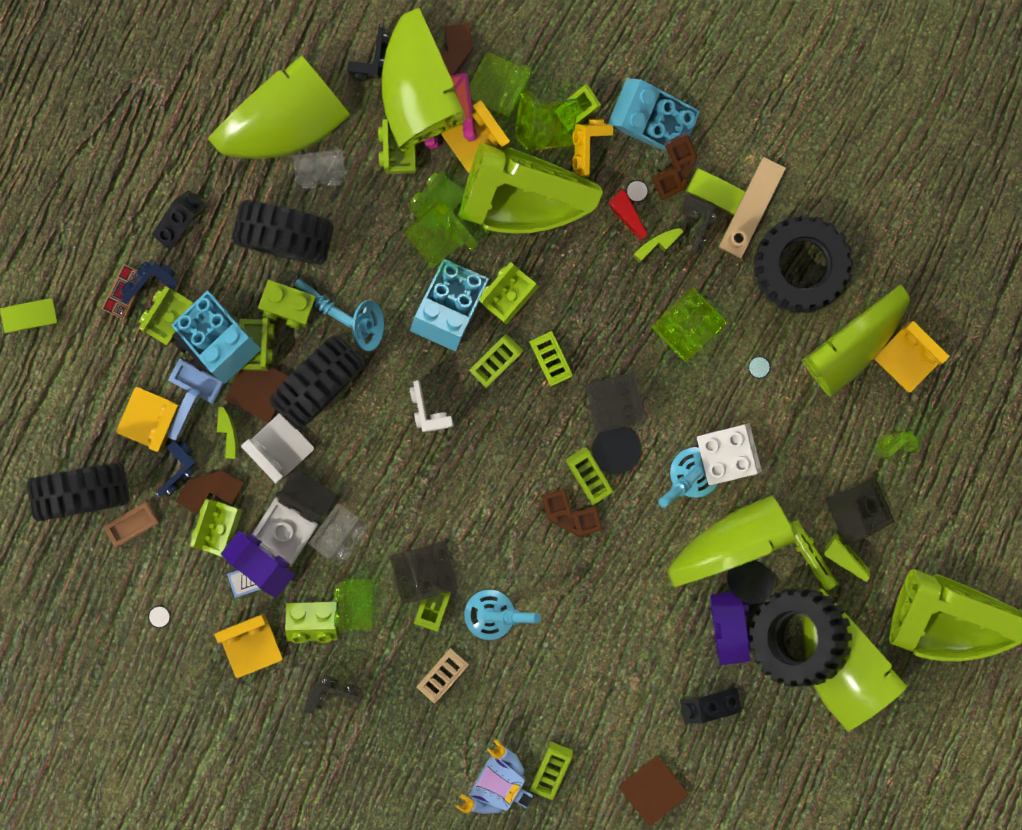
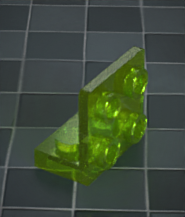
(499, 83)
(545, 123)
(437, 189)
(438, 234)
(689, 324)
(355, 604)

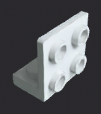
(437, 422)
(278, 448)
(729, 454)

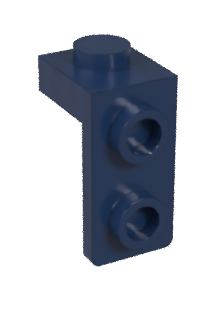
(162, 272)
(183, 454)

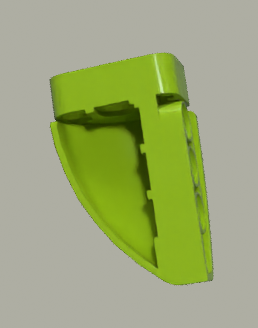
(416, 84)
(281, 116)
(523, 193)
(857, 342)
(733, 541)
(951, 620)
(864, 682)

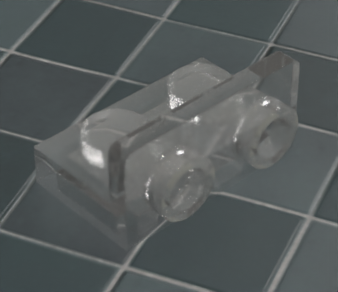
(319, 168)
(338, 534)

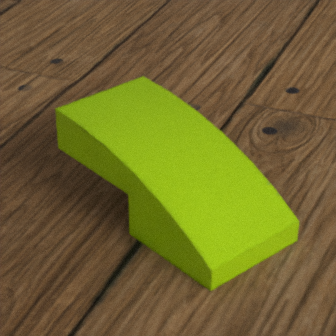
(715, 191)
(663, 240)
(28, 315)
(226, 425)

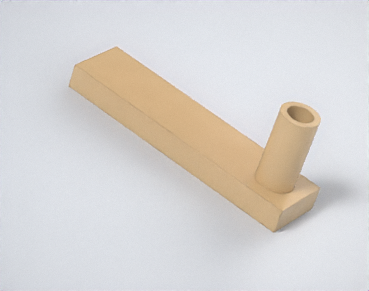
(752, 207)

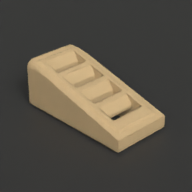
(434, 697)

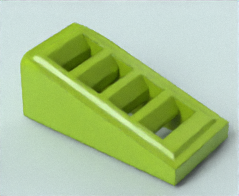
(511, 345)
(560, 377)
(577, 458)
(846, 557)
(558, 751)

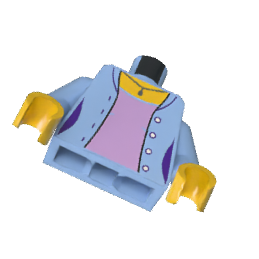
(497, 784)

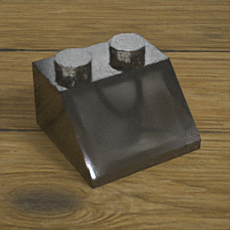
(859, 510)

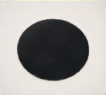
(616, 450)
(750, 582)

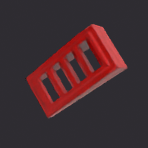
(625, 211)

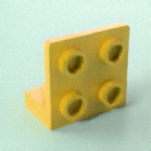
(487, 132)
(910, 356)
(148, 419)
(249, 645)

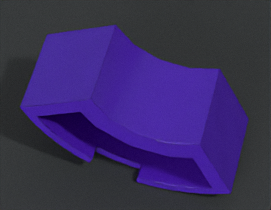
(258, 564)
(730, 628)

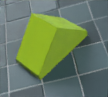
(587, 103)
(432, 611)

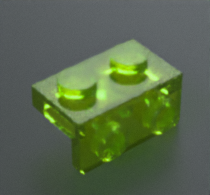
(891, 443)

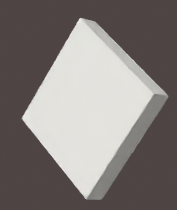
(284, 531)

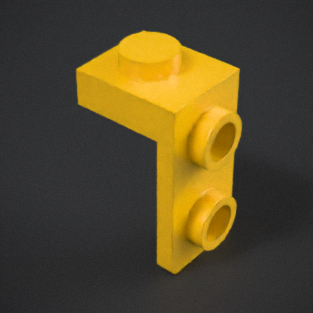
(581, 140)

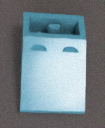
(651, 114)
(449, 304)
(216, 337)

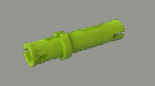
(811, 555)

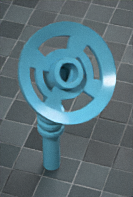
(360, 324)
(687, 484)
(502, 619)

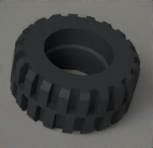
(282, 232)
(827, 240)
(316, 382)
(78, 491)
(770, 644)

